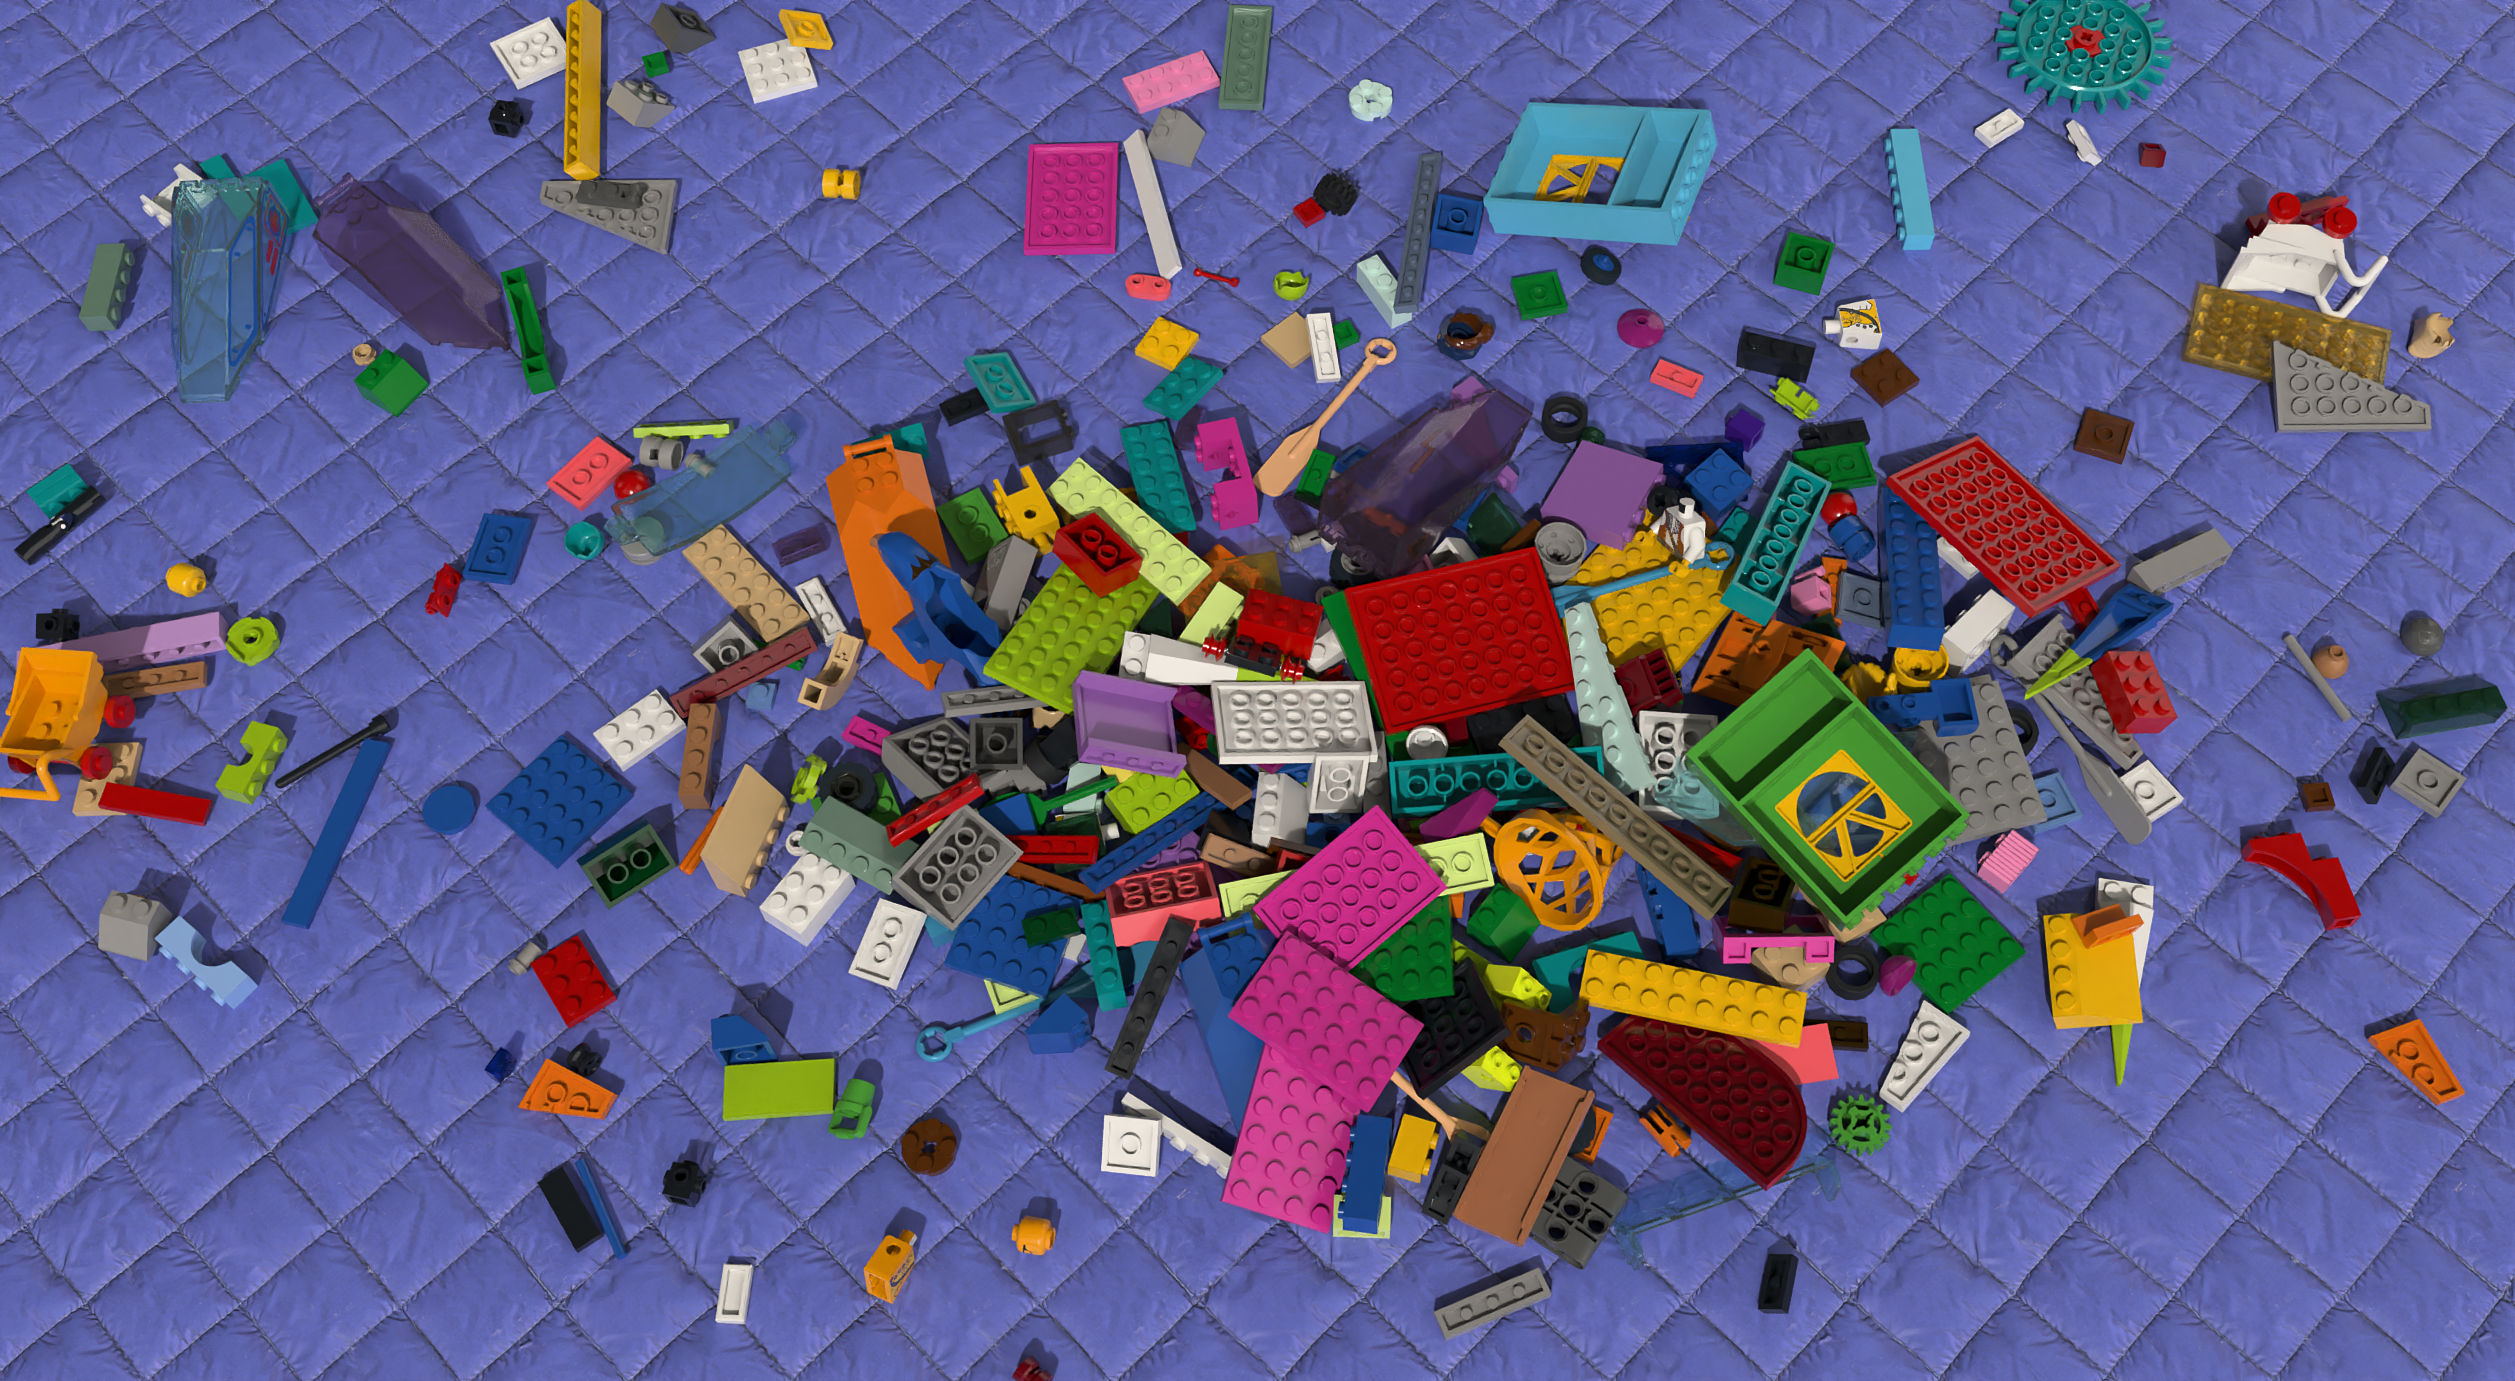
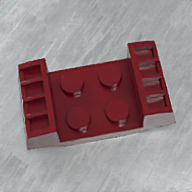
(1648, 681)

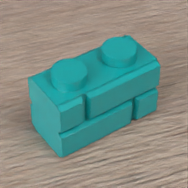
(57, 490)

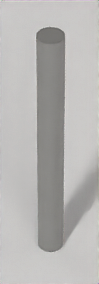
(2317, 678)

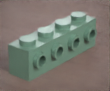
(107, 287)

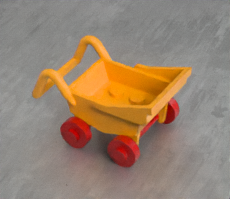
(56, 717)

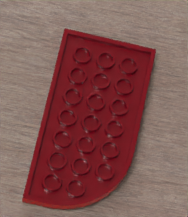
(1718, 1089)

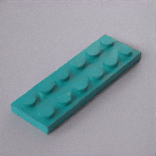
(1157, 476)

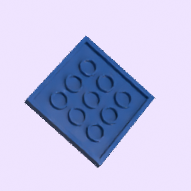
(559, 801)
(993, 940)

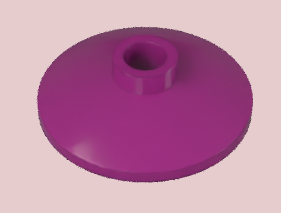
(1640, 328)

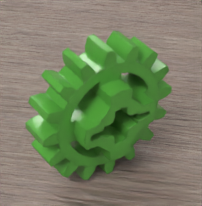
(1855, 1114)

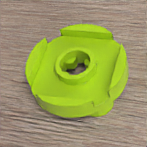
(262, 648)
(806, 778)

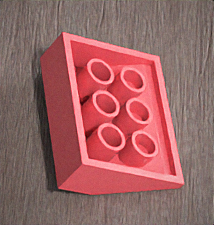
(1145, 901)

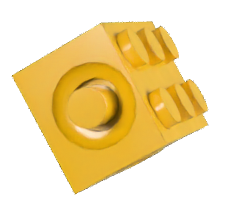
(1028, 513)

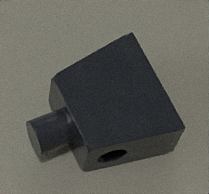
(1226, 827)

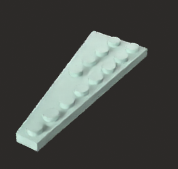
(1603, 706)

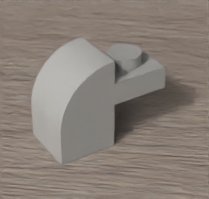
(1018, 781)

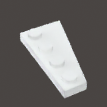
(1924, 1052)

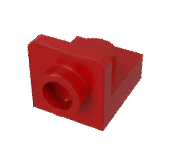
(1192, 732)

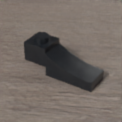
(1453, 1176)

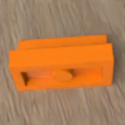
(2105, 925)

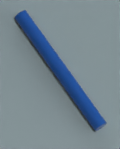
(601, 1209)

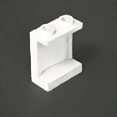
(162, 203)

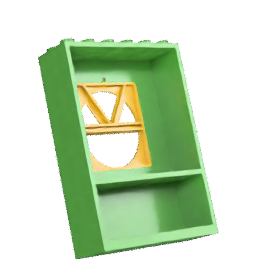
(1811, 726)

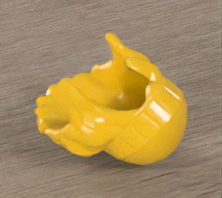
(1869, 681)

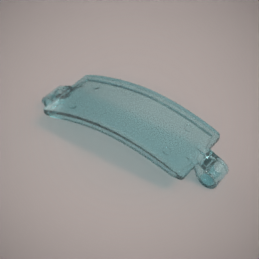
(695, 503)

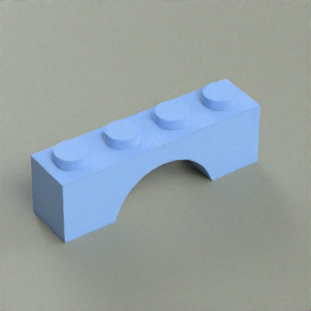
(186, 944)

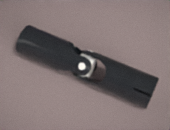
(49, 535)

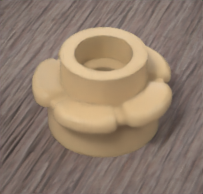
(363, 354)

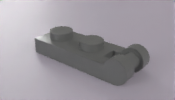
(609, 194)

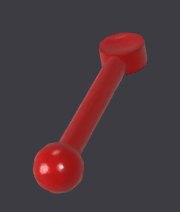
(1233, 281)

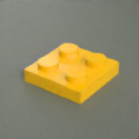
(805, 29)
(1166, 344)

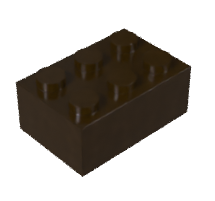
(1762, 897)

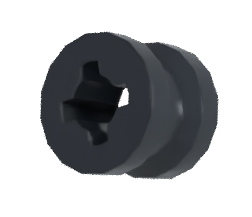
(584, 1060)

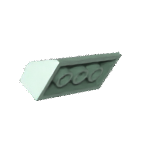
(856, 844)

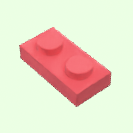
(1676, 378)

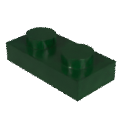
(1050, 927)

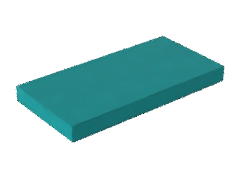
(290, 193)

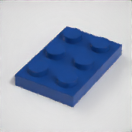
(497, 549)

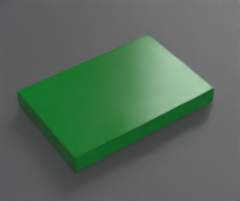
(1842, 465)

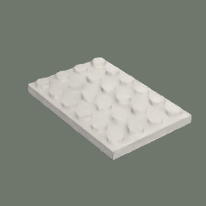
(1290, 721)

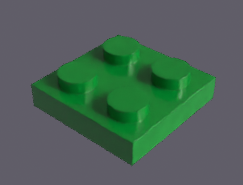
(1538, 295)

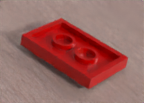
(573, 981)

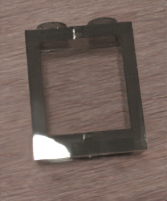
(1044, 448)

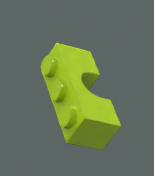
(246, 781)

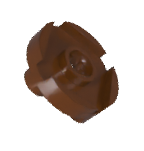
(932, 1132)

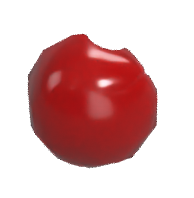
(631, 482)
(1837, 507)

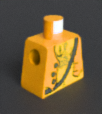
(890, 1266)

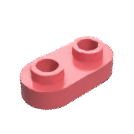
(1147, 288)

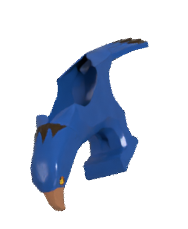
(944, 617)

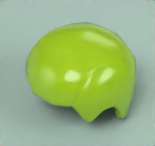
(1290, 286)

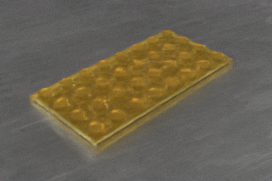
(2237, 331)

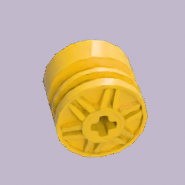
(1924, 663)

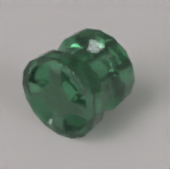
(1592, 435)

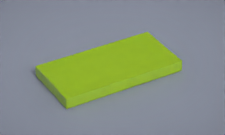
(779, 1089)

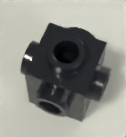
(506, 118)
(57, 626)
(684, 1183)

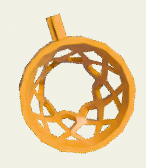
(1511, 851)

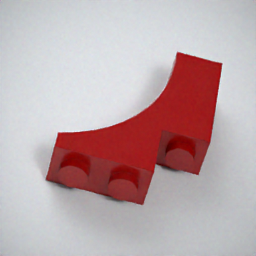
(2318, 878)

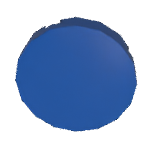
(449, 810)

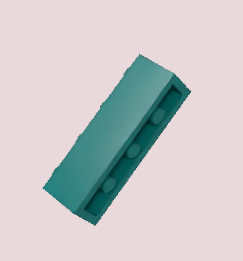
(1104, 956)

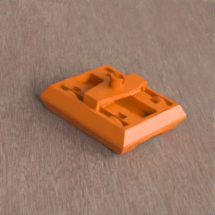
(1755, 654)

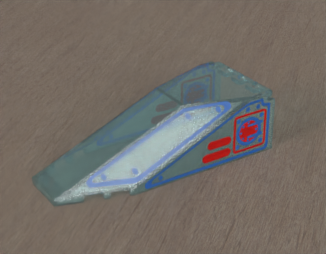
(222, 279)

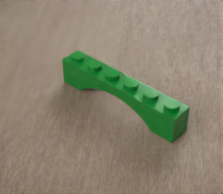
(529, 330)

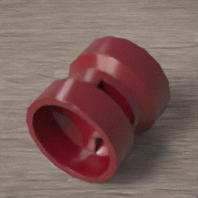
(1030, 1371)

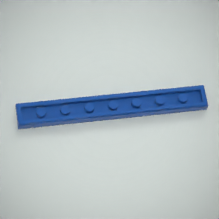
(336, 834)
(1156, 838)

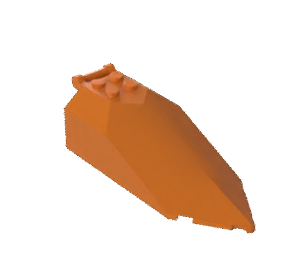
(880, 497)

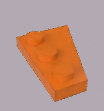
(2420, 1060)
(566, 1093)

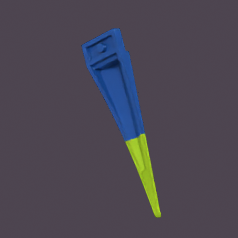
(2122, 619)

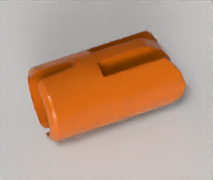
(1669, 1134)

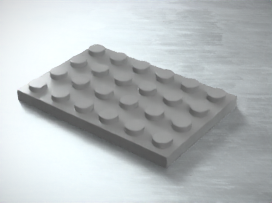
(1983, 769)

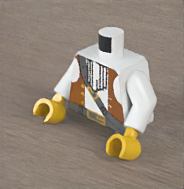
(1680, 533)

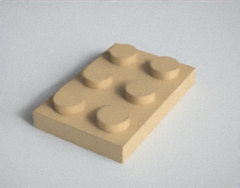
(124, 771)

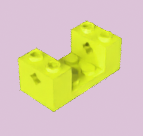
(1495, 1068)

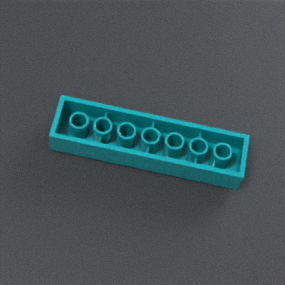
(1776, 543)
(1435, 784)

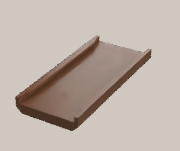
(1523, 1156)

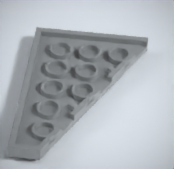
(646, 225)
(2323, 399)
(2076, 694)

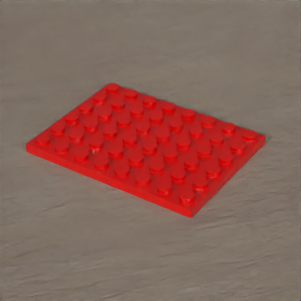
(2003, 525)
(1460, 640)

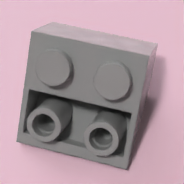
(639, 103)

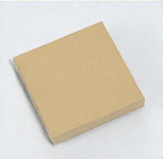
(1289, 340)

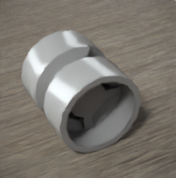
(662, 453)

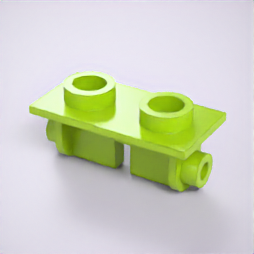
(1787, 394)

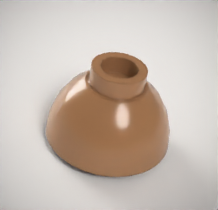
(2331, 661)

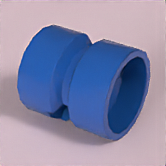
(1850, 536)

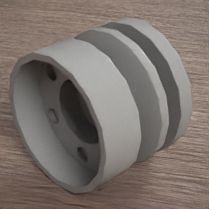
(1560, 552)

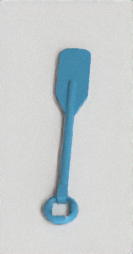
(1569, 596)
(1133, 965)

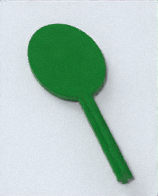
(1040, 808)

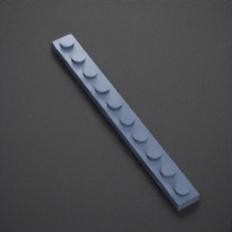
(1418, 234)

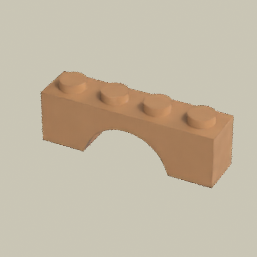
(696, 774)

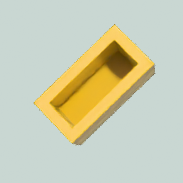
(1412, 1147)

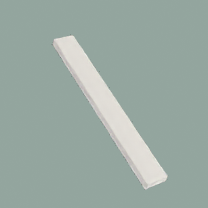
(1152, 205)

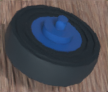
(1600, 266)

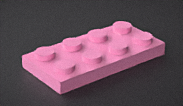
(1171, 82)

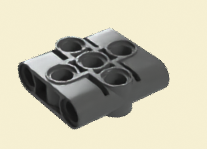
(1598, 1206)

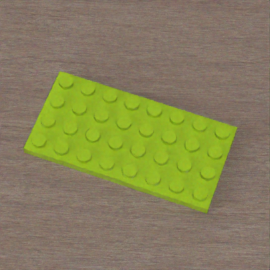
(1067, 633)

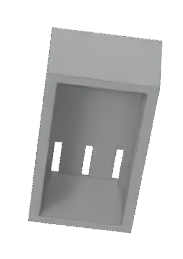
(1004, 580)

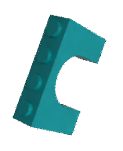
(1556, 969)

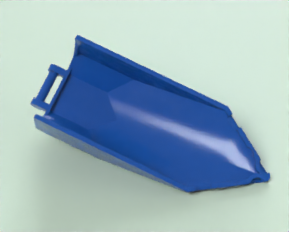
(1212, 985)

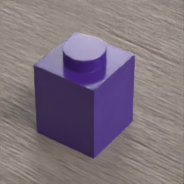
(1744, 428)

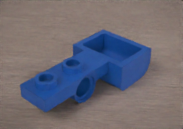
(1947, 703)

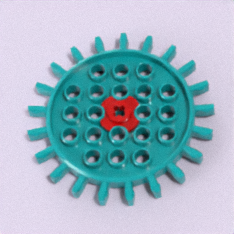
(2084, 49)

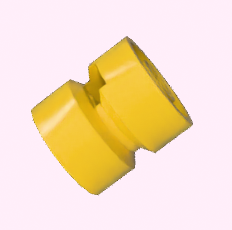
(837, 183)

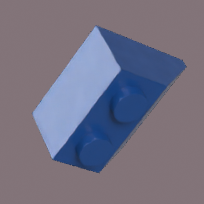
(1059, 1028)
(740, 1042)

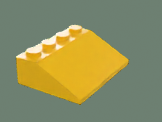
(2090, 984)

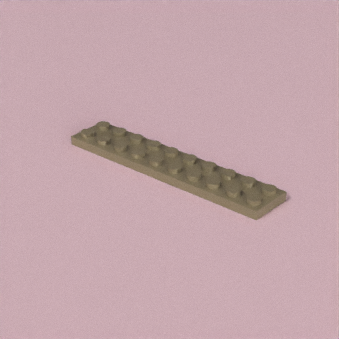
(1617, 817)

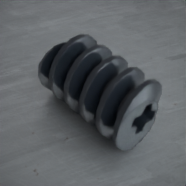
(1666, 497)

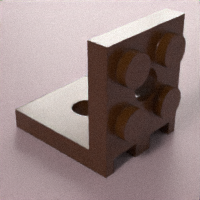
(1554, 1037)

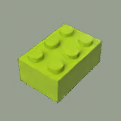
(1147, 799)

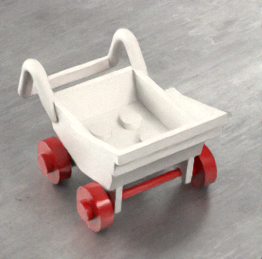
(2300, 256)

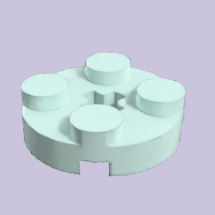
(1370, 91)

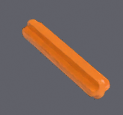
(693, 856)

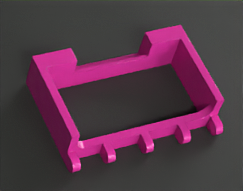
(1737, 947)

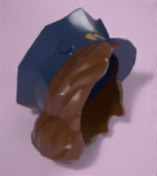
(1463, 336)

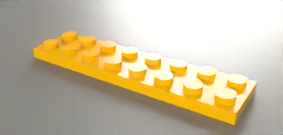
(1693, 998)

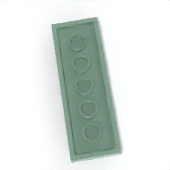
(1245, 57)

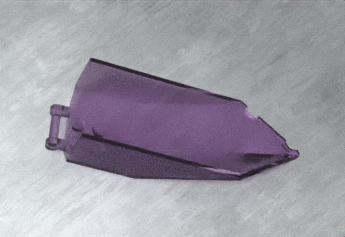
(409, 265)

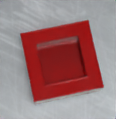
(1308, 212)

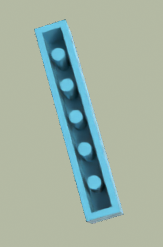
(1909, 189)

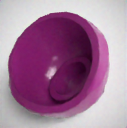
(1894, 974)

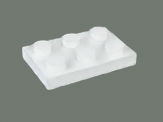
(639, 730)
(887, 944)

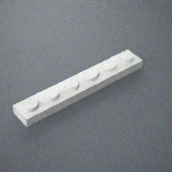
(1179, 1136)

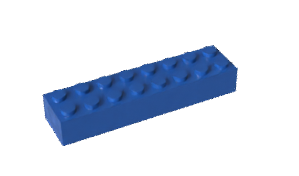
(1909, 576)

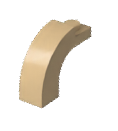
(835, 678)

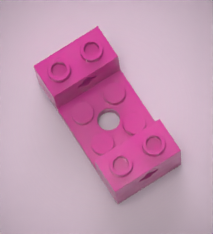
(1220, 447)

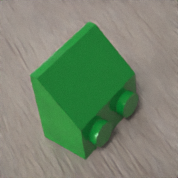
(390, 383)
(1502, 923)

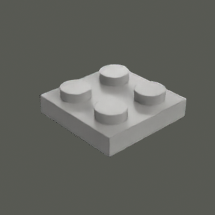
(2427, 783)

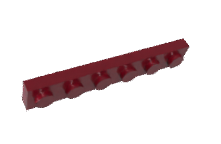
(745, 671)

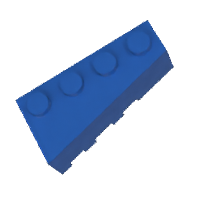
(1669, 917)
(1367, 1174)

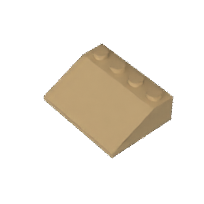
(744, 833)

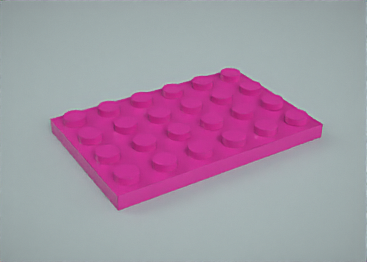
(1071, 199)
(1353, 892)
(1326, 1021)
(1290, 1145)

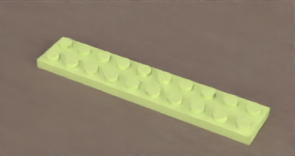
(1457, 861)

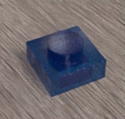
(501, 1065)

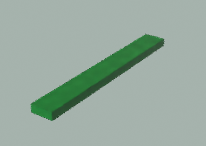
(1341, 624)

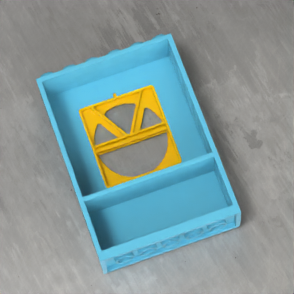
(1654, 150)

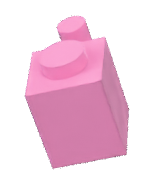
(1811, 593)

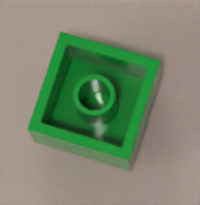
(1804, 263)

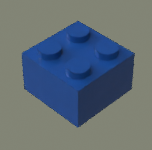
(1455, 224)
(1718, 484)

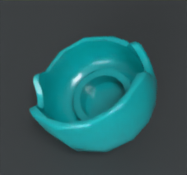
(584, 541)

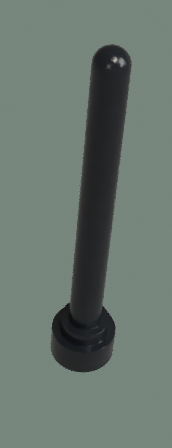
(376, 727)

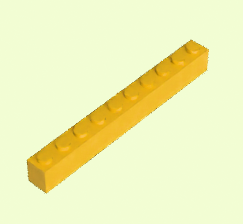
(582, 91)

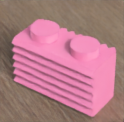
(2008, 860)

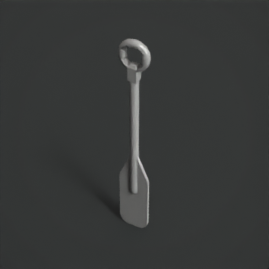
(2098, 776)

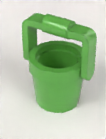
(856, 1105)

